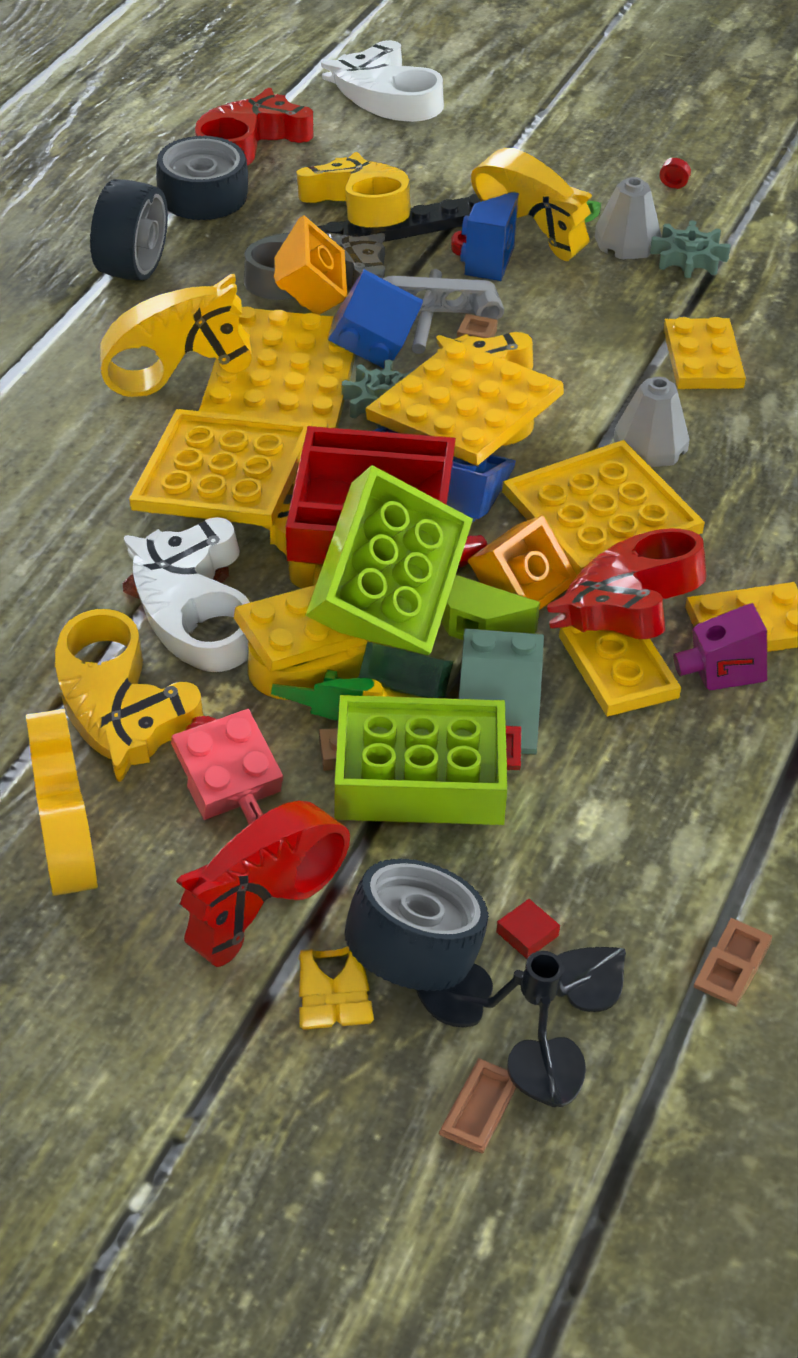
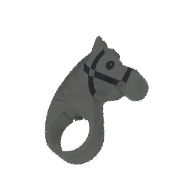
(360, 254)

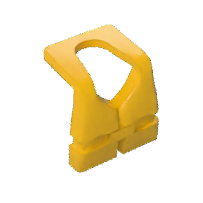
(334, 999)

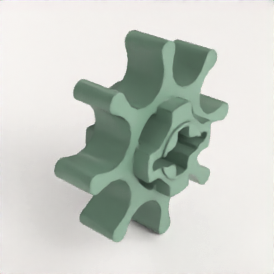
(690, 249)
(369, 386)

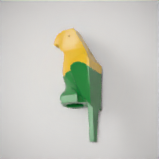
(326, 695)

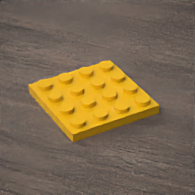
(466, 398)
(221, 467)
(599, 501)

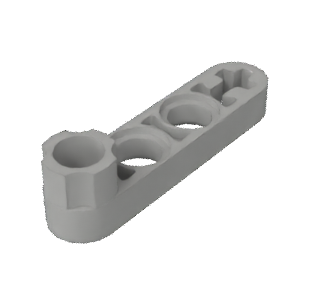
(482, 302)

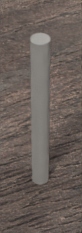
(424, 321)

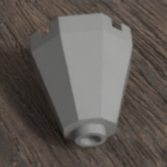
(628, 221)
(654, 423)

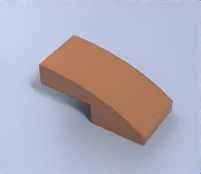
(733, 962)

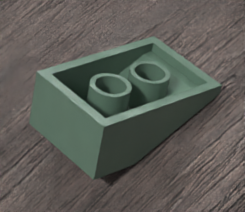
(507, 669)

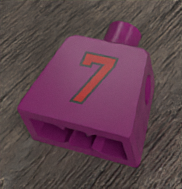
(727, 650)

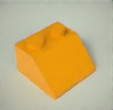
(311, 267)
(525, 562)

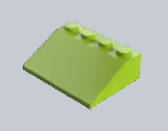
(390, 564)
(421, 760)

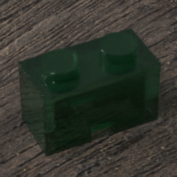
(406, 670)

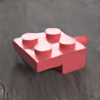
(228, 765)

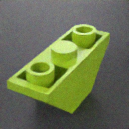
(487, 608)

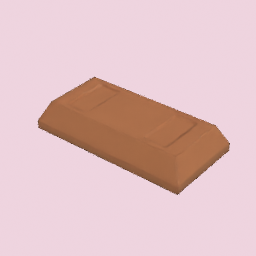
(479, 1106)

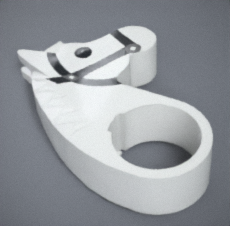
(384, 86)
(179, 590)

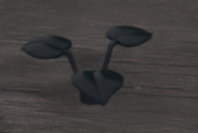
(544, 1068)

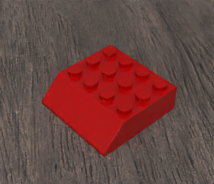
(336, 458)

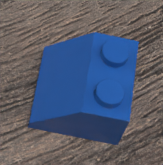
(490, 236)
(374, 319)

